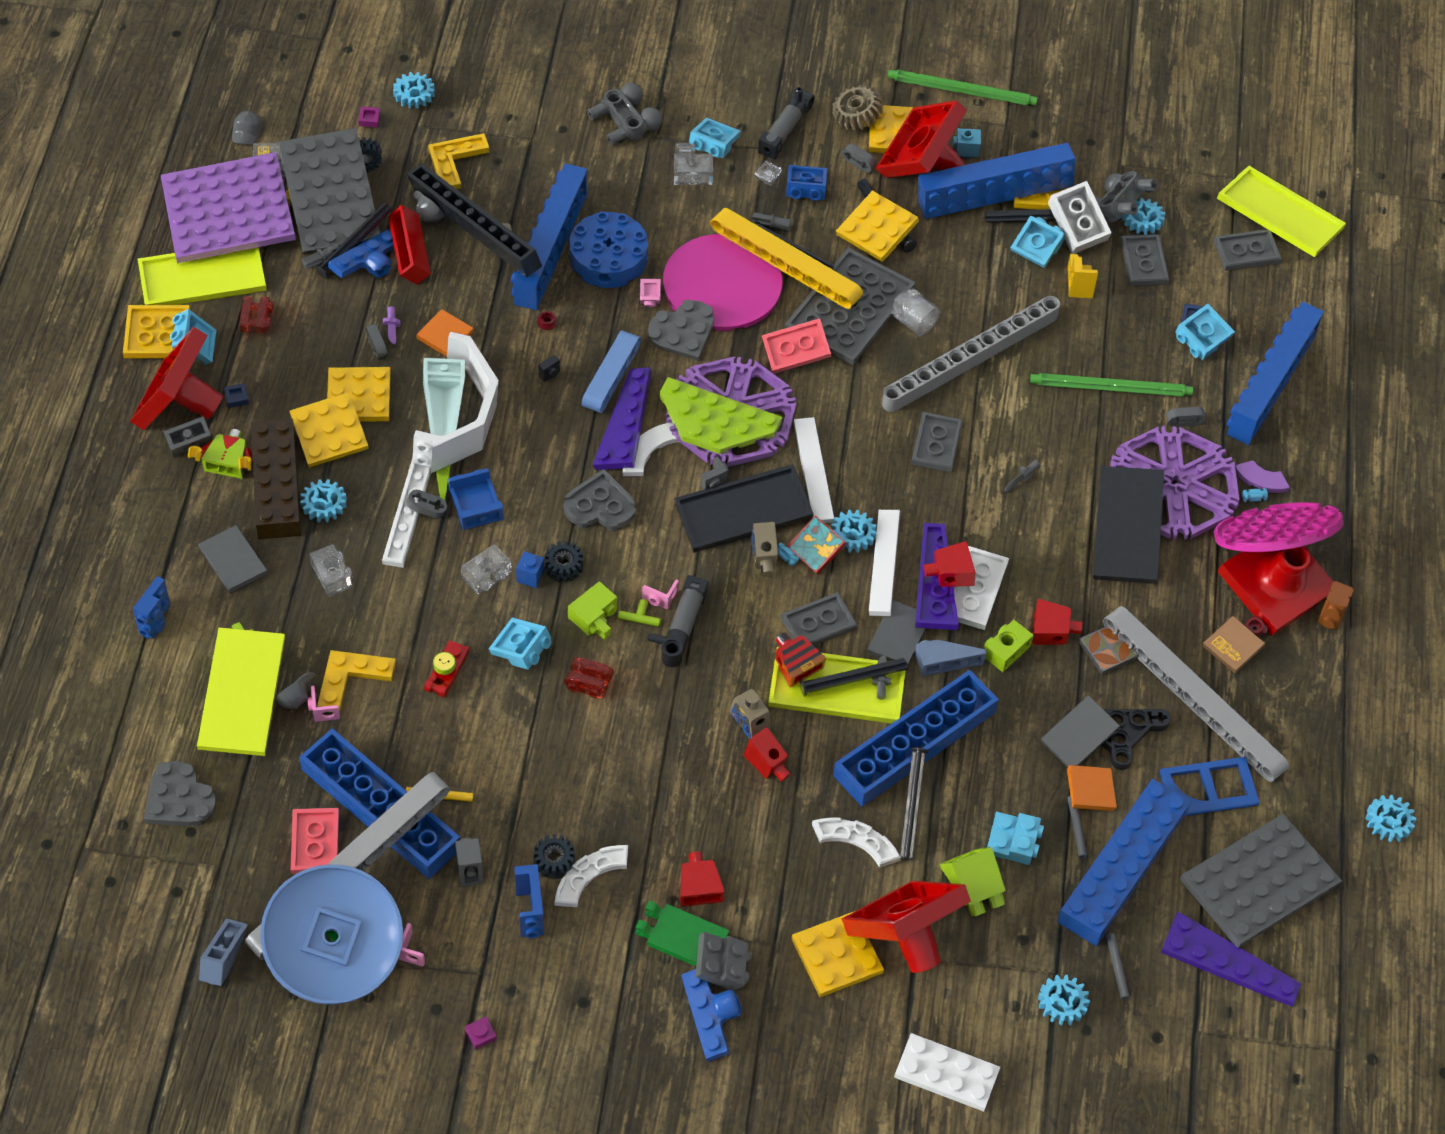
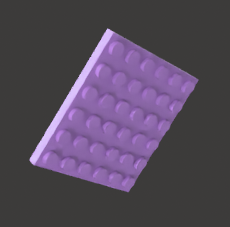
(227, 207)

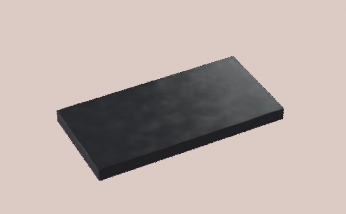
(730, 509)
(1128, 524)

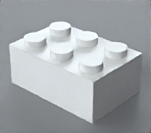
(1079, 217)

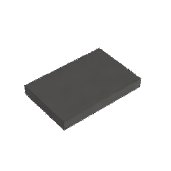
(1247, 249)
(1144, 260)
(936, 442)
(232, 559)
(819, 620)
(897, 634)
(1080, 733)

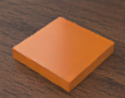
(437, 331)
(1091, 788)

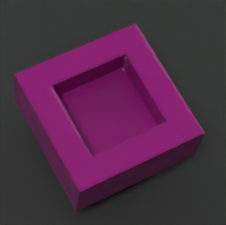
(369, 117)
(480, 1033)

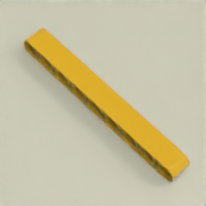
(786, 258)

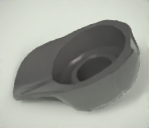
(247, 128)
(427, 209)
(296, 693)

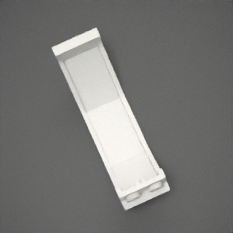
(445, 450)

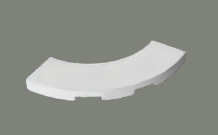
(648, 443)
(857, 834)
(586, 870)

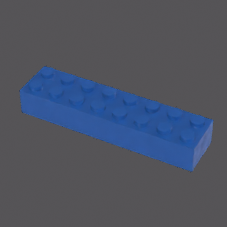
(996, 180)
(551, 234)
(1274, 373)
(930, 726)
(370, 793)
(1123, 862)

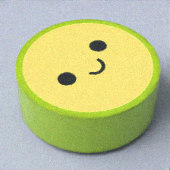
(444, 663)

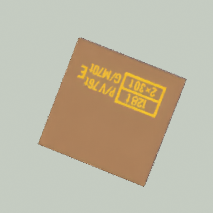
(1233, 644)

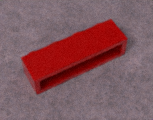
(409, 244)

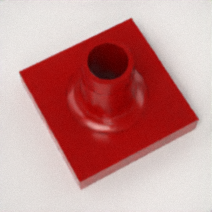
(923, 141)
(177, 384)
(1277, 584)
(907, 918)

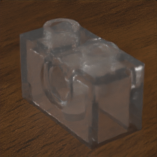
(693, 169)
(491, 559)
(332, 580)

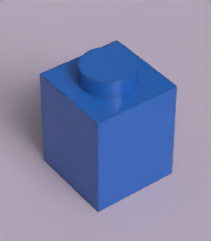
(530, 569)

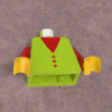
(224, 455)

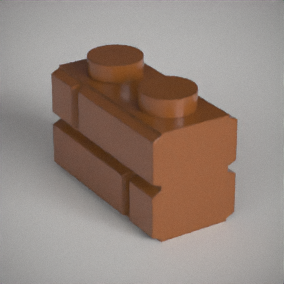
(1335, 605)

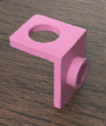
(658, 598)
(317, 711)
(405, 952)

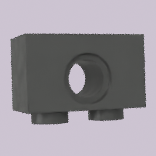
(187, 435)
(469, 861)

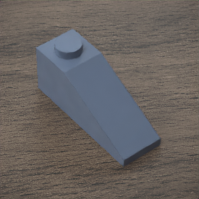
(945, 656)
(221, 952)

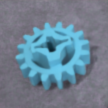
(413, 90)
(1147, 218)
(323, 500)
(854, 529)
(1390, 818)
(1059, 1007)

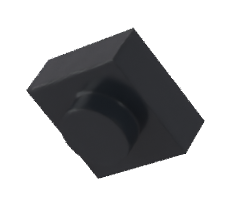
(549, 368)

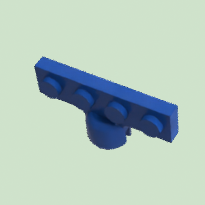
(366, 255)
(710, 1014)

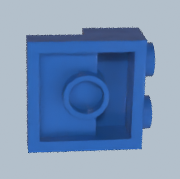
(806, 182)
(150, 609)

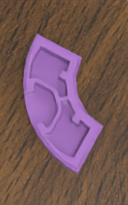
(1254, 475)

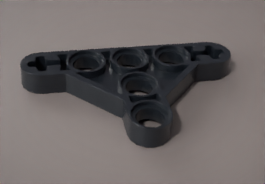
(1132, 732)

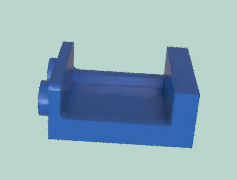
(475, 499)
(528, 883)

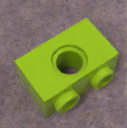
(1003, 655)

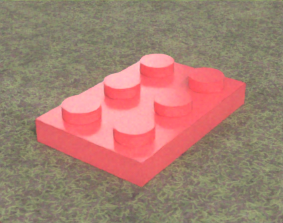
(796, 346)
(314, 837)

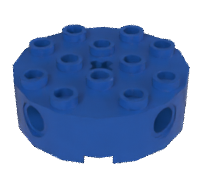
(608, 249)

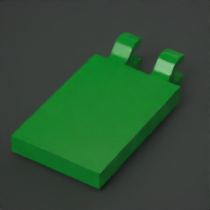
(676, 931)

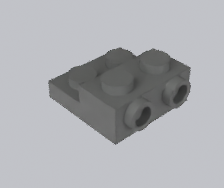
(722, 961)

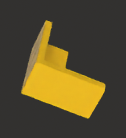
(1081, 278)

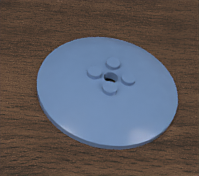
(337, 901)

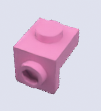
(650, 292)

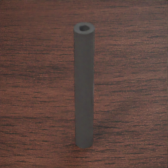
(1078, 832)
(1117, 965)

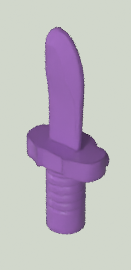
(391, 322)

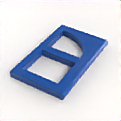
(1213, 803)

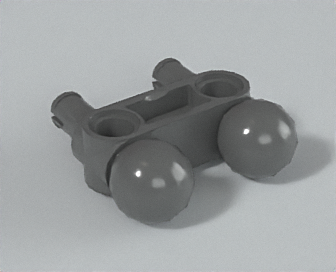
(620, 108)
(1122, 193)

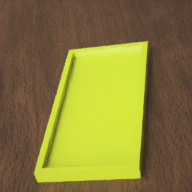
(1281, 211)
(200, 279)
(241, 692)
(850, 700)

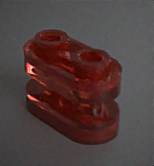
(262, 321)
(588, 677)

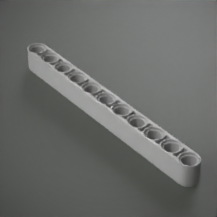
(970, 354)
(1197, 695)
(382, 833)

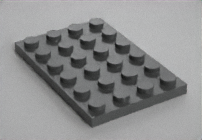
(327, 188)
(854, 328)
(1260, 880)

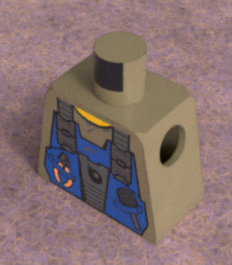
(764, 547)
(749, 711)

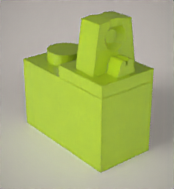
(591, 610)

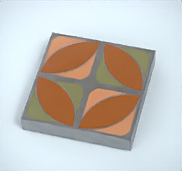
(1107, 650)

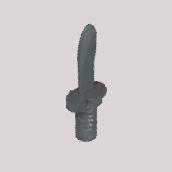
(1024, 474)
(881, 682)

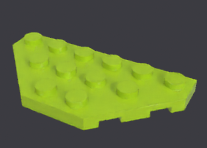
(715, 420)

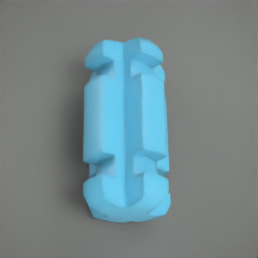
(1254, 495)
(786, 554)

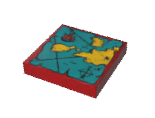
(816, 544)

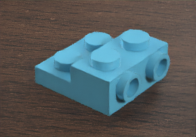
(714, 137)
(1038, 241)
(184, 323)
(1204, 332)
(521, 643)
(1015, 837)

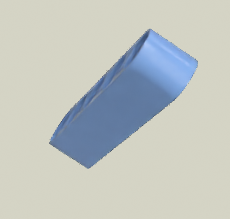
(611, 371)

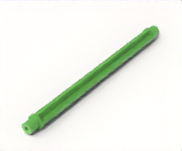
(964, 87)
(1111, 384)

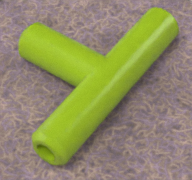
(640, 616)

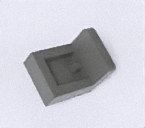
(716, 476)

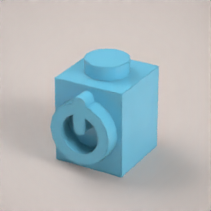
(967, 142)

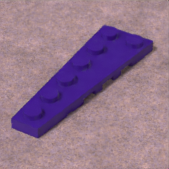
(624, 428)
(934, 603)
(1214, 954)

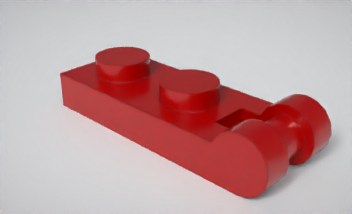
(460, 654)

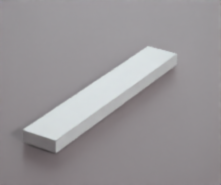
(813, 469)
(405, 518)
(884, 563)

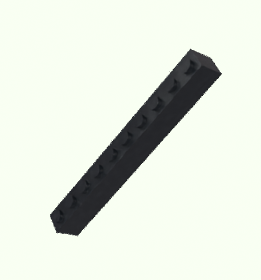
(475, 220)

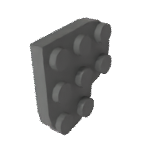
(684, 330)
(600, 501)
(178, 797)

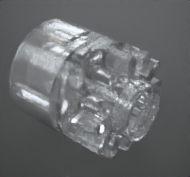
(915, 311)

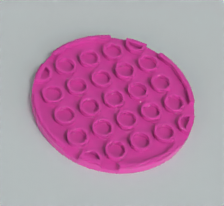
(725, 277)
(1278, 527)

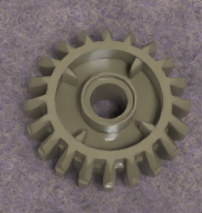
(858, 108)

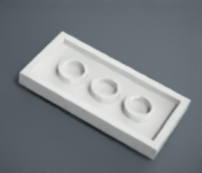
(976, 602)
(947, 1072)

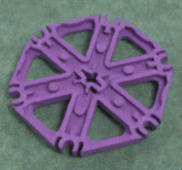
(737, 390)
(1188, 477)

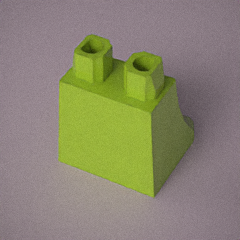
(980, 875)

